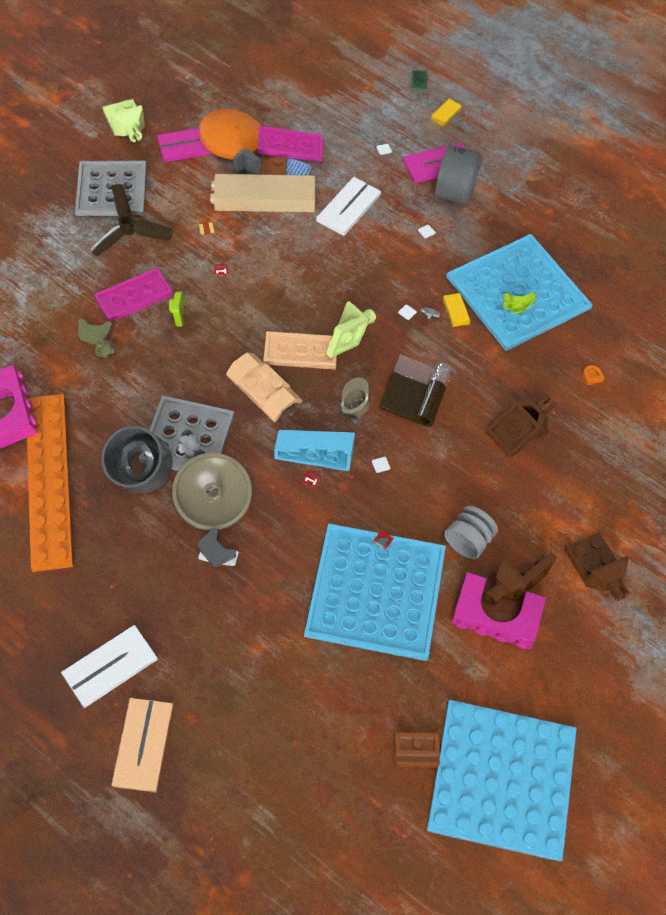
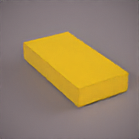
(446, 112)
(456, 310)

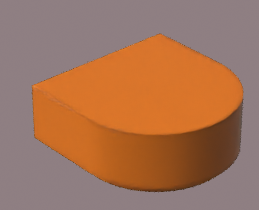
(592, 375)

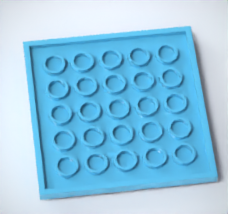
(518, 270)
(376, 594)
(503, 780)

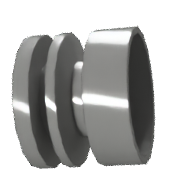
(471, 532)

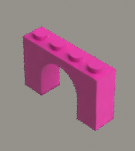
(20, 421)
(520, 631)

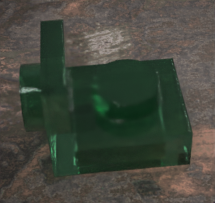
(419, 79)

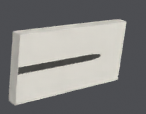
(348, 206)
(109, 666)

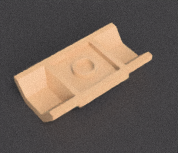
(262, 385)

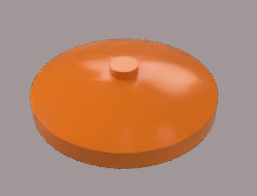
(229, 132)

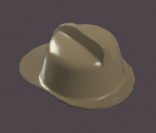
(355, 397)

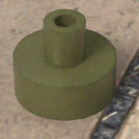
(103, 348)

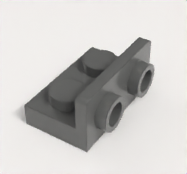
(247, 163)

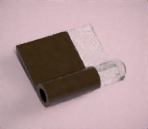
(416, 390)

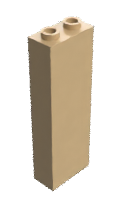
(263, 193)

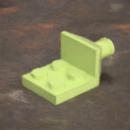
(125, 119)
(350, 329)

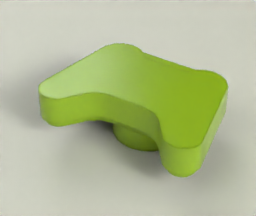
(518, 304)
(177, 306)

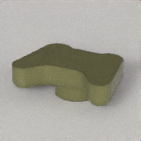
(93, 333)

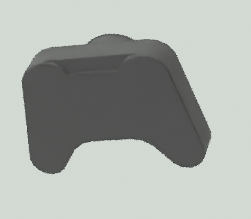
(213, 550)

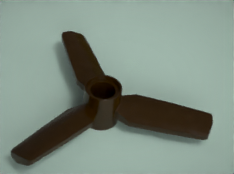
(139, 226)

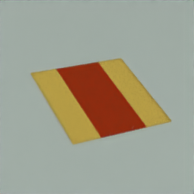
(206, 228)

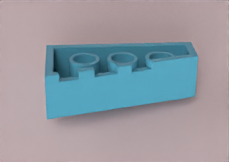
(316, 448)

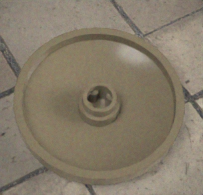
(212, 491)

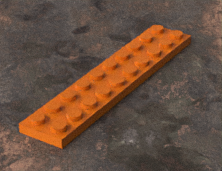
(49, 486)

